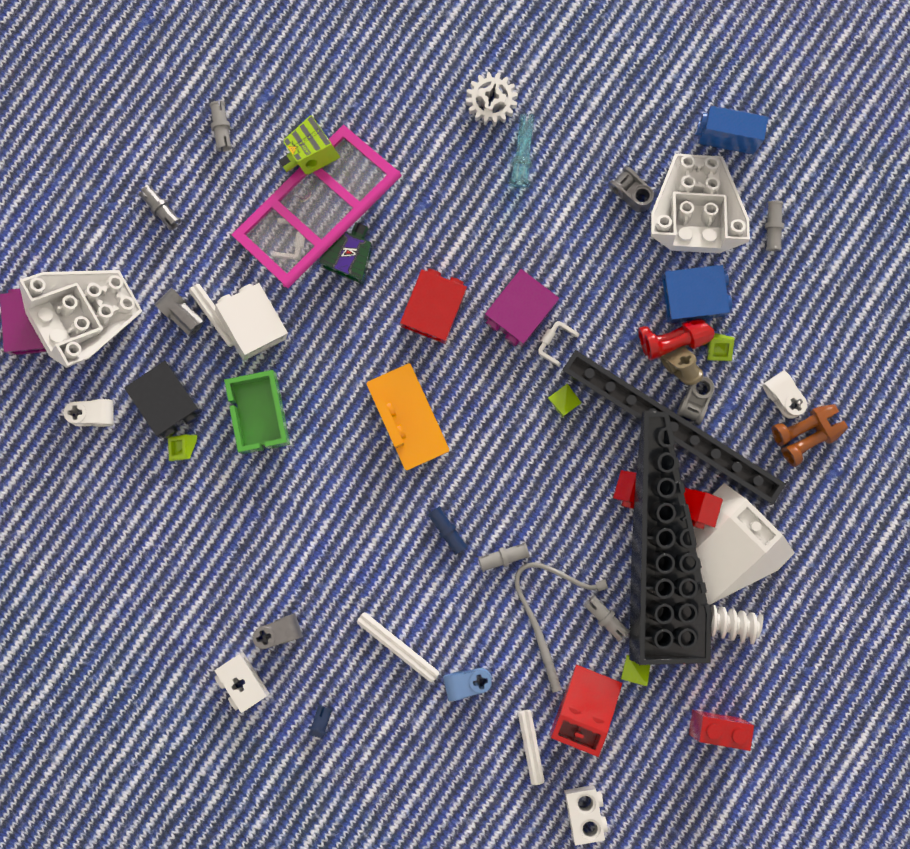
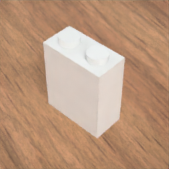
(250, 321)

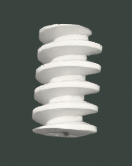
(736, 624)

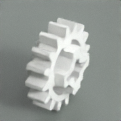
(500, 102)

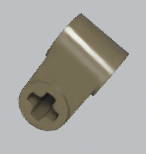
(683, 365)

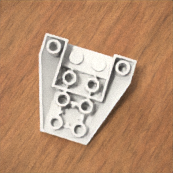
(699, 207)
(77, 311)
(739, 547)

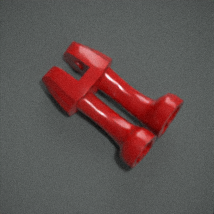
(691, 333)

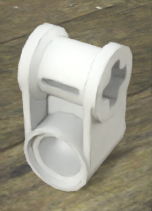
(783, 393)
(94, 413)

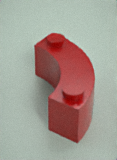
(702, 506)

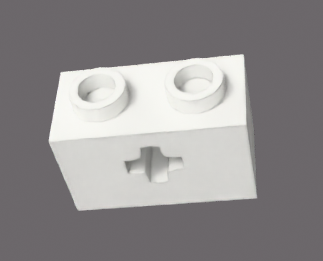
(253, 690)

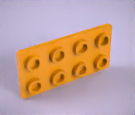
(407, 416)

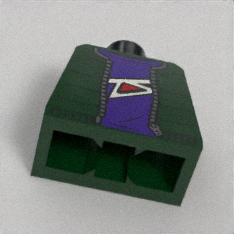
(349, 255)

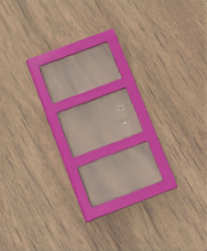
(316, 208)

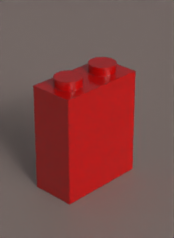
(433, 305)
(721, 730)

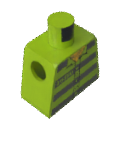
(308, 148)

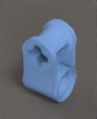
(462, 684)

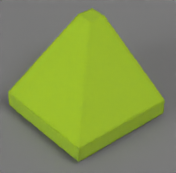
(720, 348)
(564, 400)
(181, 447)
(635, 673)

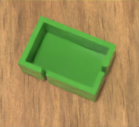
(259, 412)

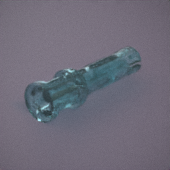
(521, 162)

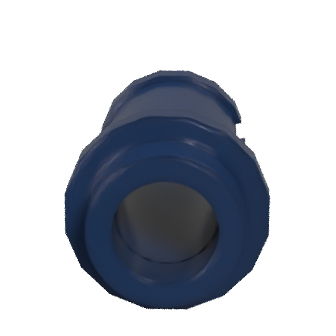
(320, 721)

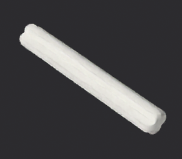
(398, 647)

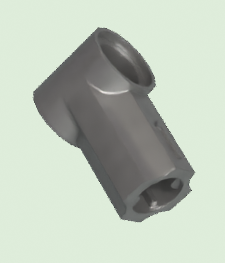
(175, 308)

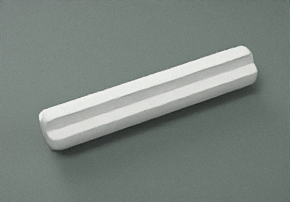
(209, 309)
(531, 747)

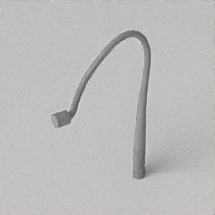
(545, 654)

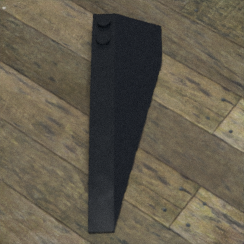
(667, 589)

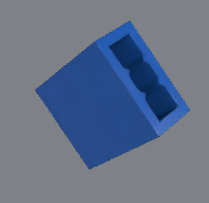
(731, 129)
(696, 293)

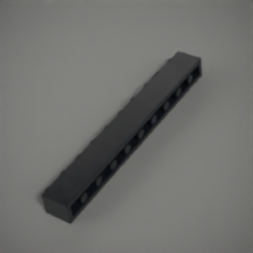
(687, 436)

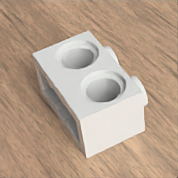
(579, 816)

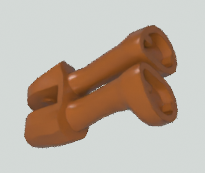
(817, 420)

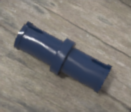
(447, 530)

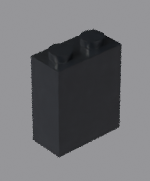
(163, 400)

